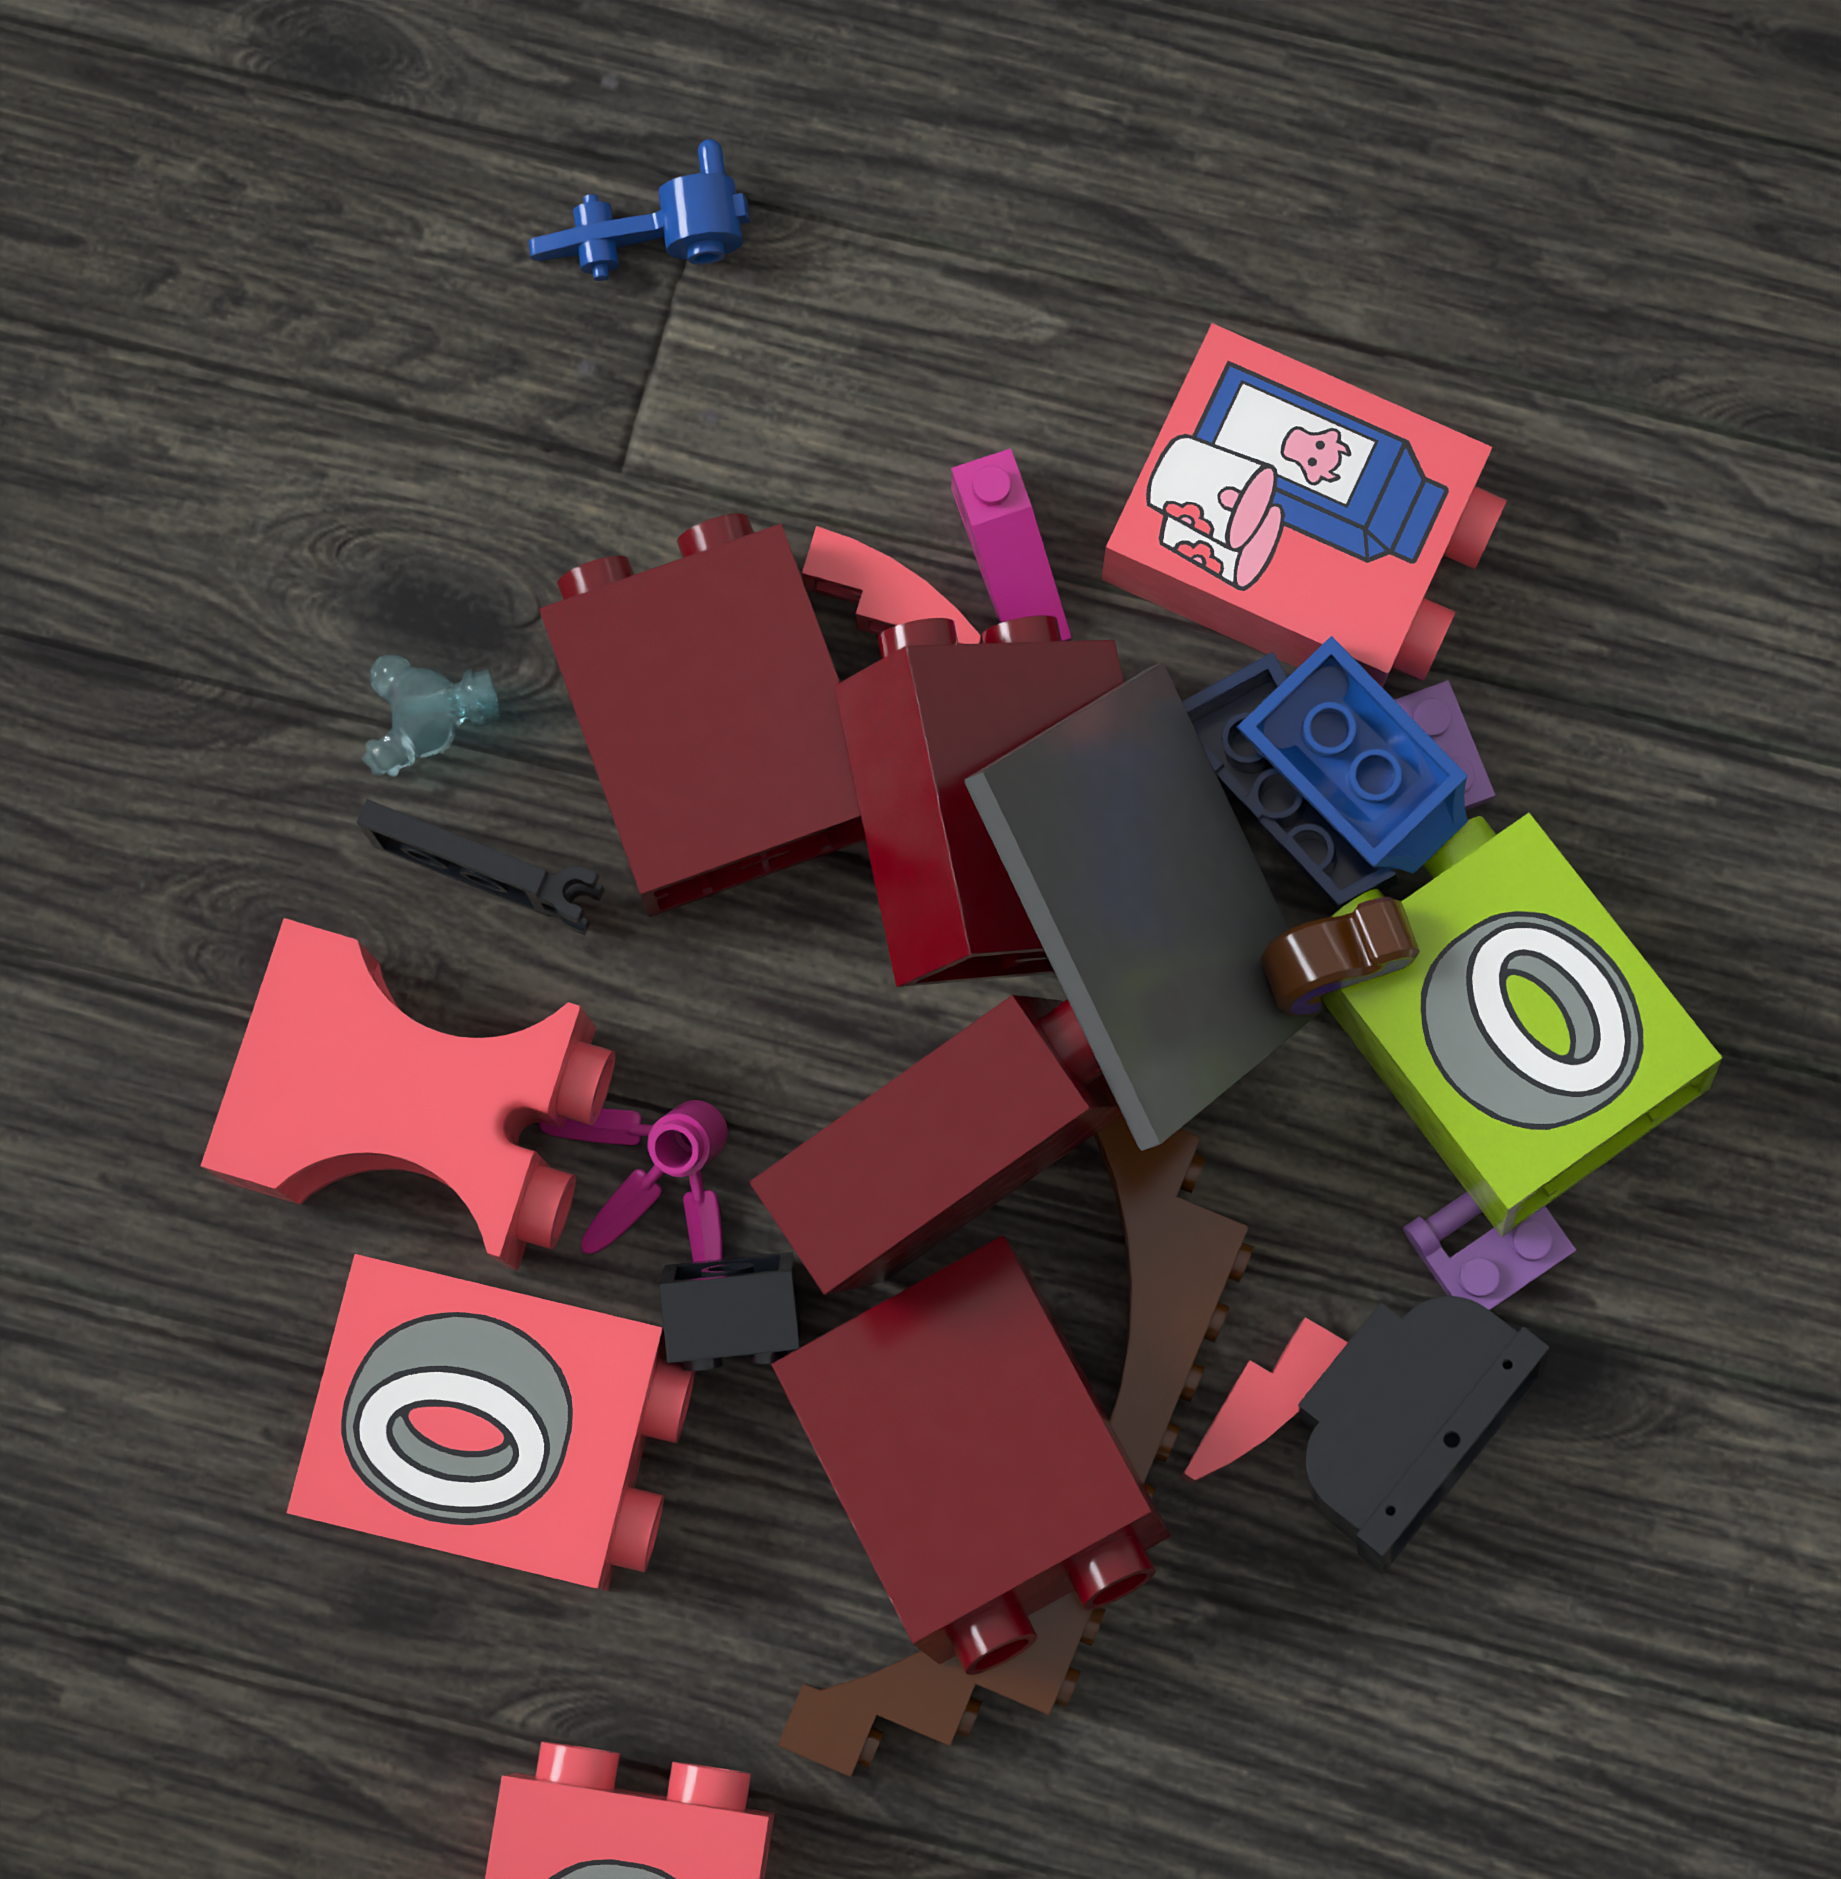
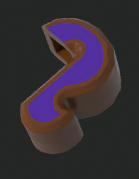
(1337, 954)

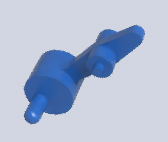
(697, 219)

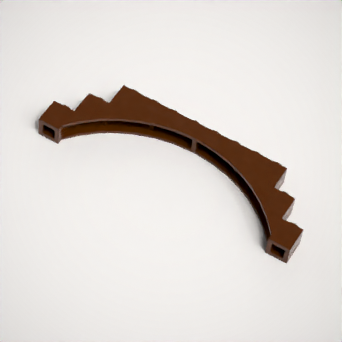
(1175, 1278)

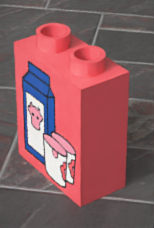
(1301, 512)

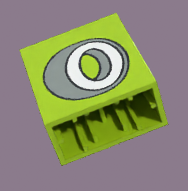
(1524, 1025)

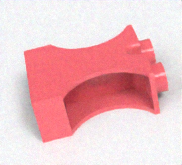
(354, 1086)

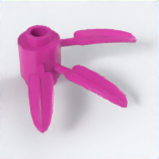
(679, 1147)

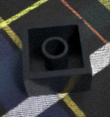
(730, 1310)

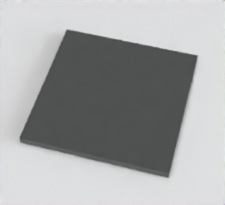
(1142, 899)

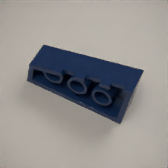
(1267, 796)

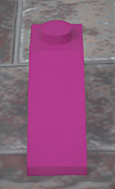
(1006, 539)

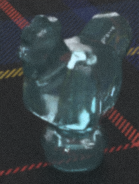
(425, 711)

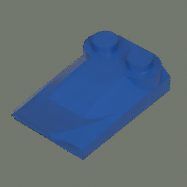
(1360, 760)

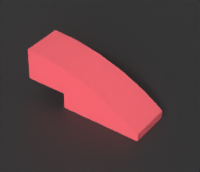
(879, 585)
(1264, 1399)

